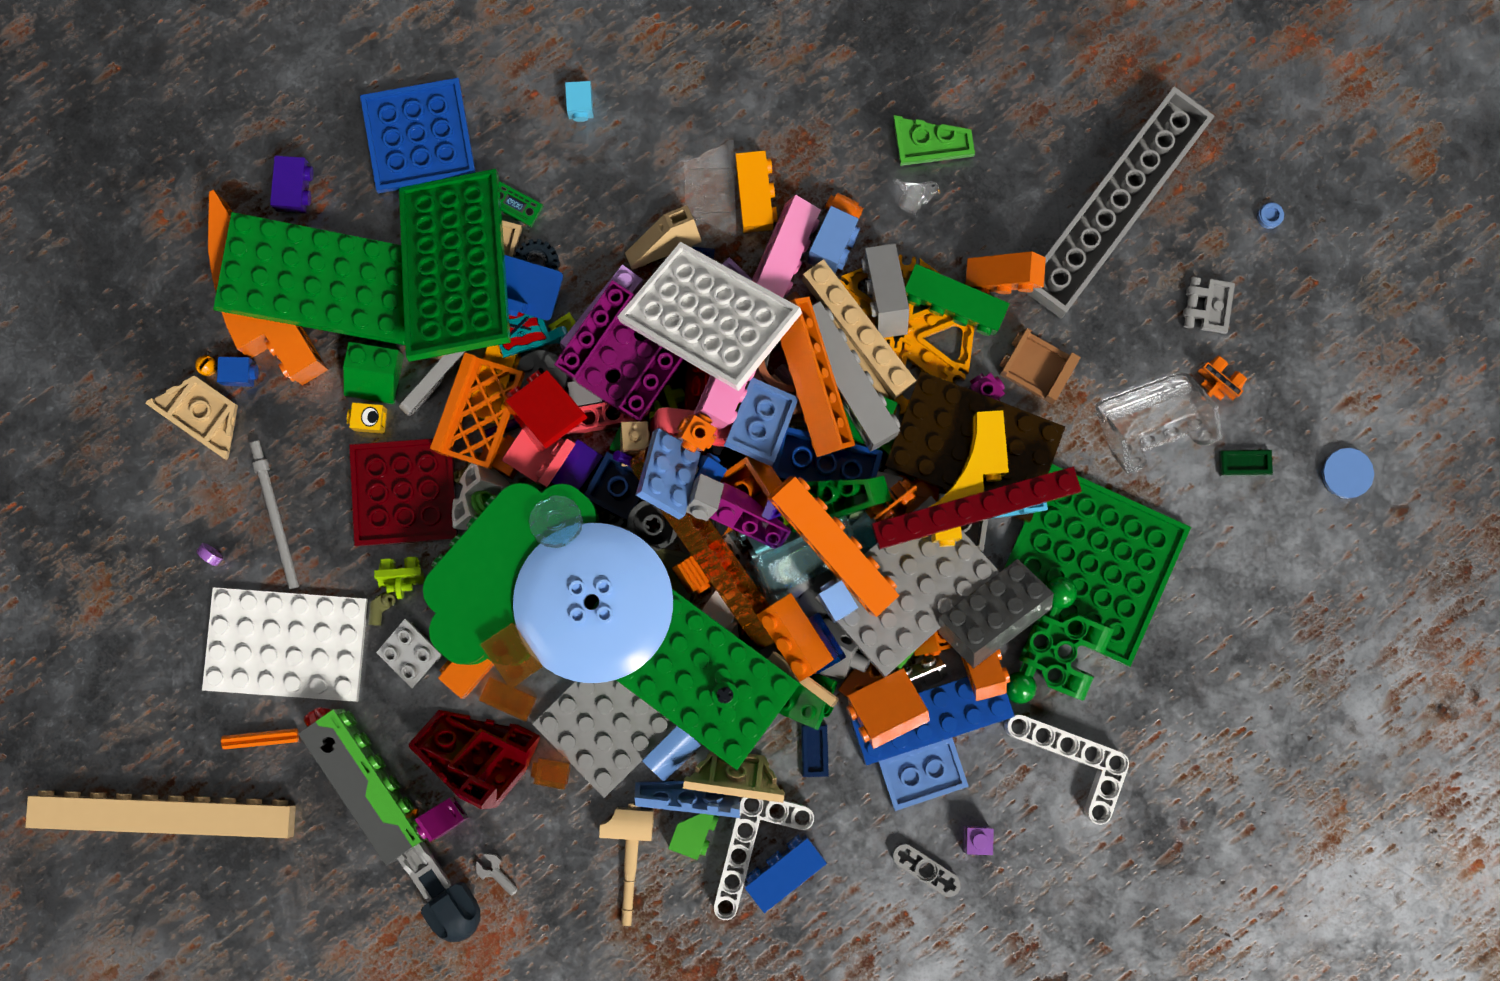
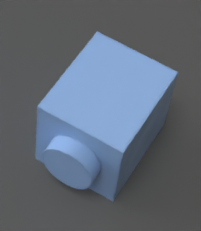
(837, 600)

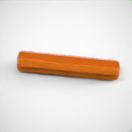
(259, 738)

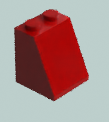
(543, 409)

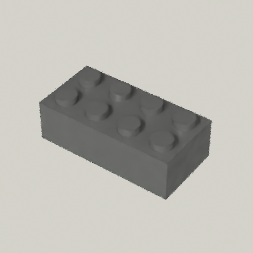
(995, 613)

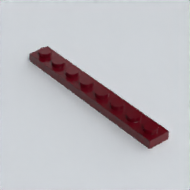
(976, 508)

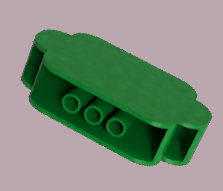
(477, 577)

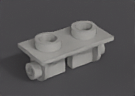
(929, 668)

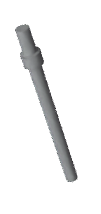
(261, 467)

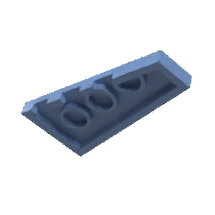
(672, 796)

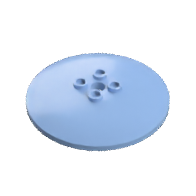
(631, 610)

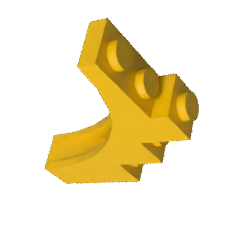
(985, 460)

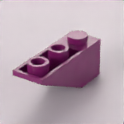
(744, 515)
(440, 819)

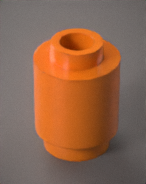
(844, 204)

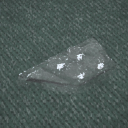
(712, 188)

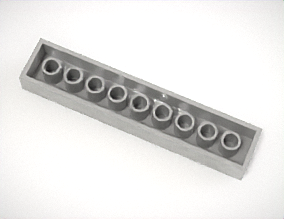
(1120, 200)

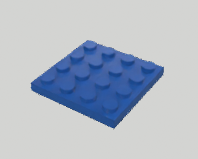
(417, 134)

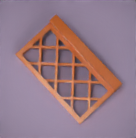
(456, 408)

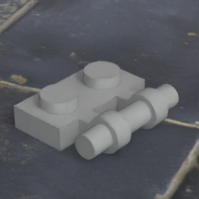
(1217, 305)

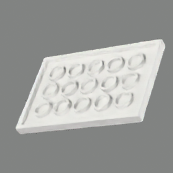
(709, 315)
(285, 644)

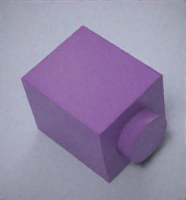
(978, 840)

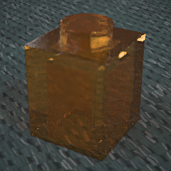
(551, 773)

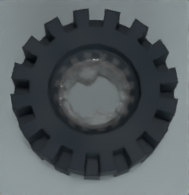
(539, 249)

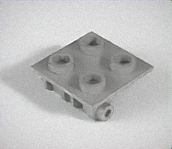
(409, 653)

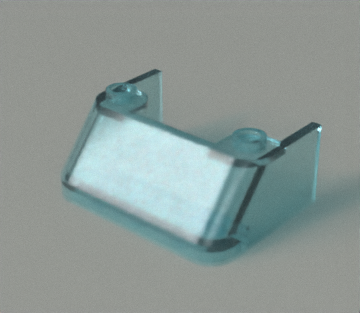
(788, 566)

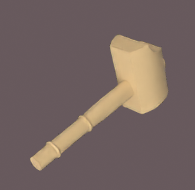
(633, 825)

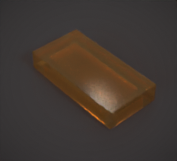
(508, 700)

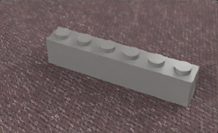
(856, 389)

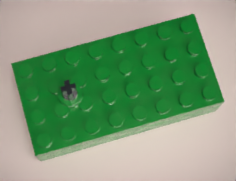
(711, 684)

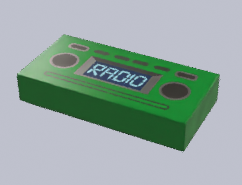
(519, 205)

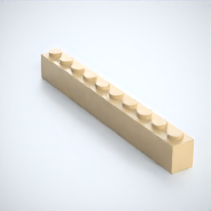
(160, 816)

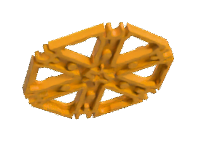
(920, 326)

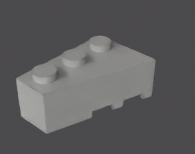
(886, 289)

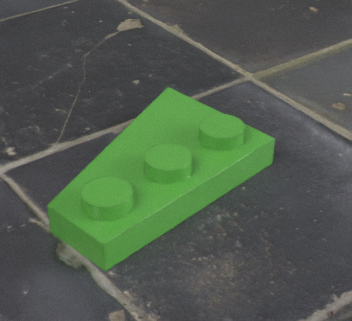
(930, 142)

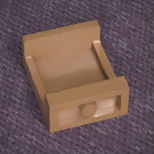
(1038, 366)

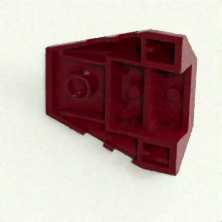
(475, 756)

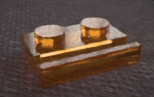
(511, 655)

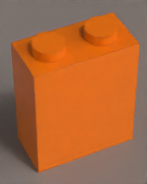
(887, 708)

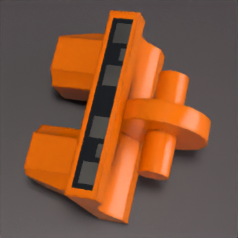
(1218, 383)

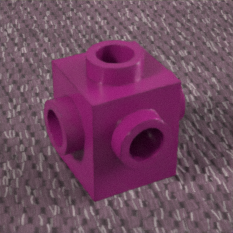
(993, 384)

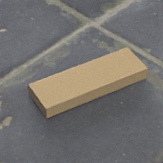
(809, 683)

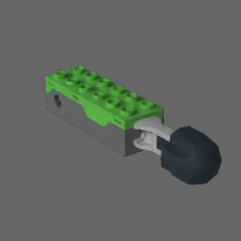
(387, 818)

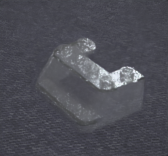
(1156, 416)

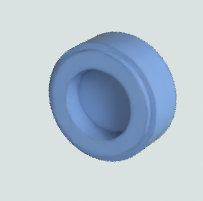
(1270, 215)

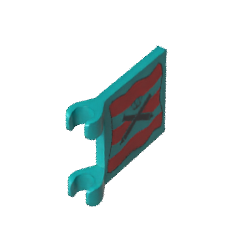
(529, 333)

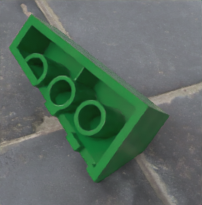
(850, 496)

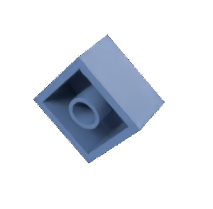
(833, 239)

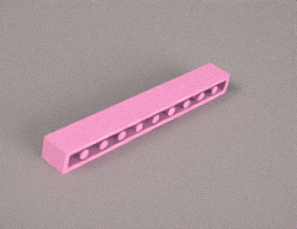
(774, 273)

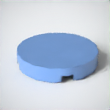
(1347, 473)

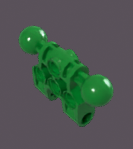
(1072, 680)

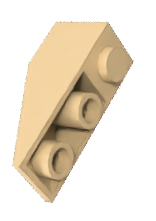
(664, 237)

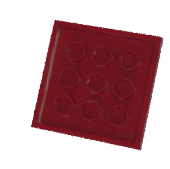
(401, 493)

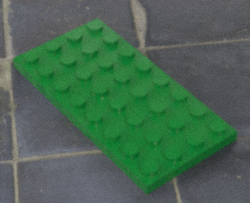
(453, 265)
(312, 279)

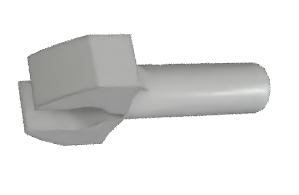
(496, 873)

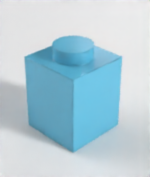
(579, 100)

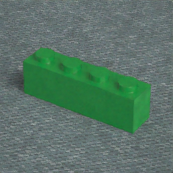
(955, 300)

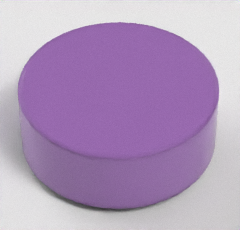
(209, 554)

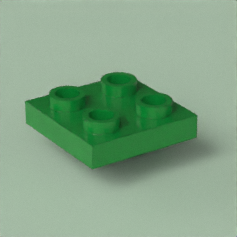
(808, 707)

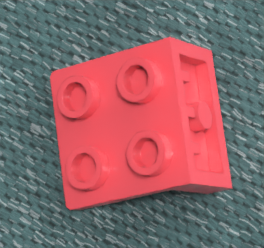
(535, 465)

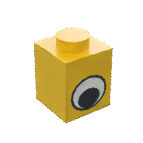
(367, 418)

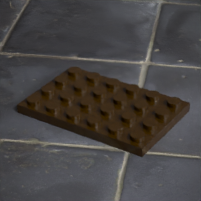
(939, 435)

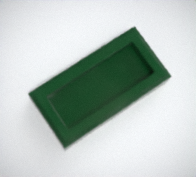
(1245, 462)

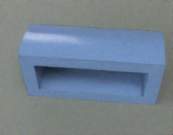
(671, 753)

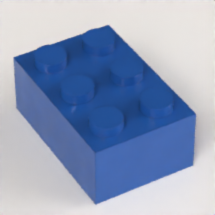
(784, 872)

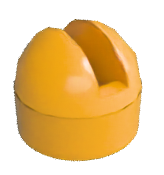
(209, 368)

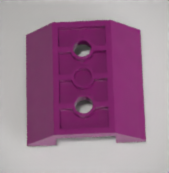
(608, 345)

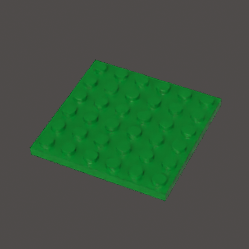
(1111, 552)

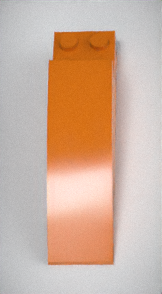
(254, 335)

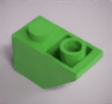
(691, 835)

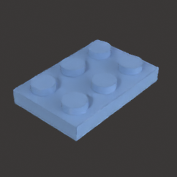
(761, 422)
(668, 474)
(923, 774)

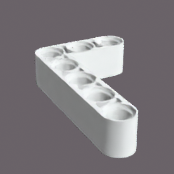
(1077, 753)
(747, 843)

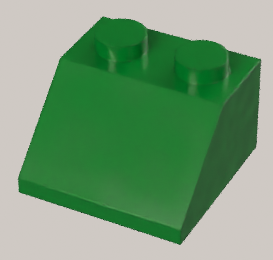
(372, 372)

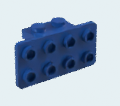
(531, 288)

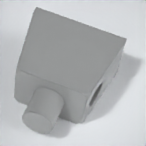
(853, 658)

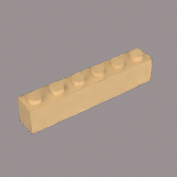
(859, 329)

